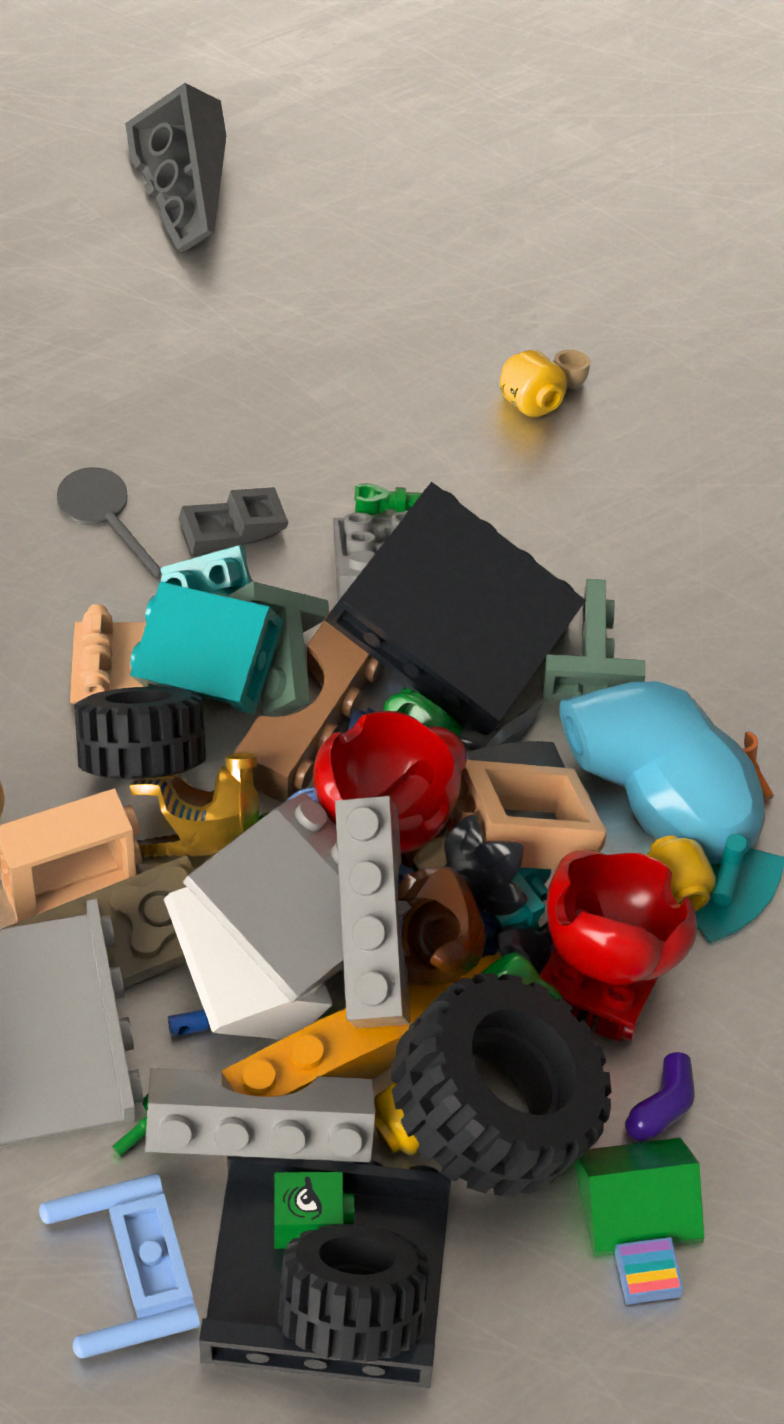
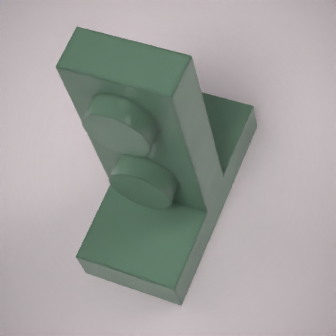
(597, 667)
(287, 678)

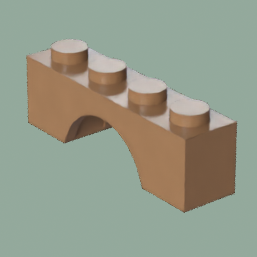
(290, 743)

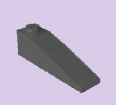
(181, 155)

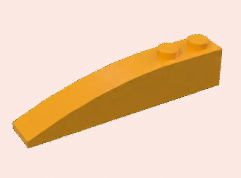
(329, 1049)

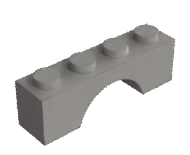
(370, 912)
(321, 1122)

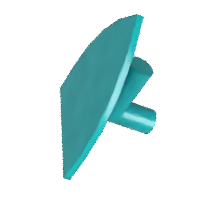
(741, 890)

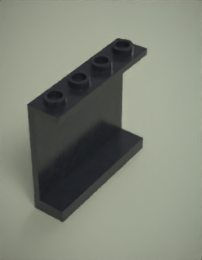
(456, 610)
(248, 1270)

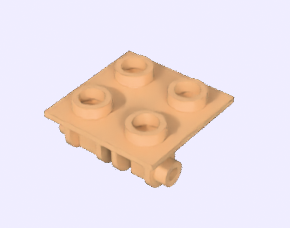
(102, 653)

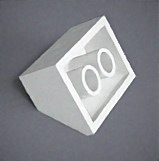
(230, 983)

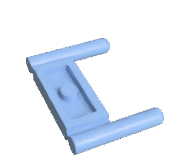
(149, 1260)

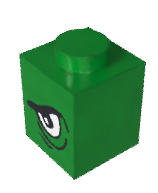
(308, 1202)

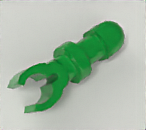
(375, 499)

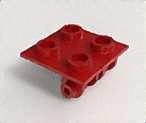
(615, 1004)

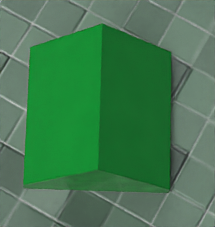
(641, 1194)

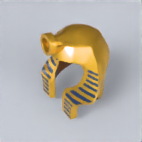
(203, 818)

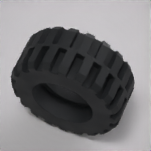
(464, 1121)

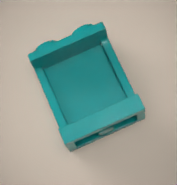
(206, 645)

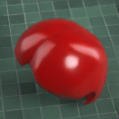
(398, 759)
(618, 917)

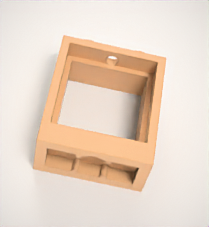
(497, 786)
(67, 852)

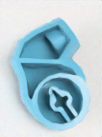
(671, 759)

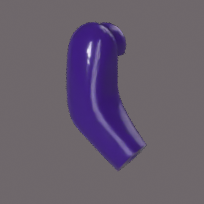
(668, 1104)

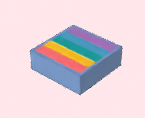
(648, 1270)

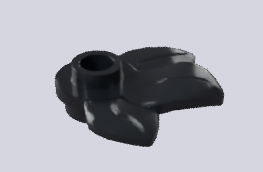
(486, 866)

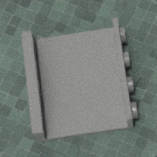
(62, 1030)

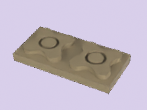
(139, 918)

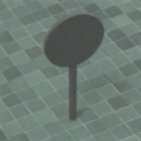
(98, 497)

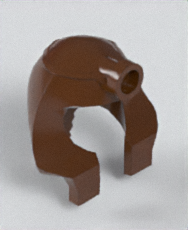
(443, 928)

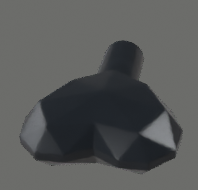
(527, 941)

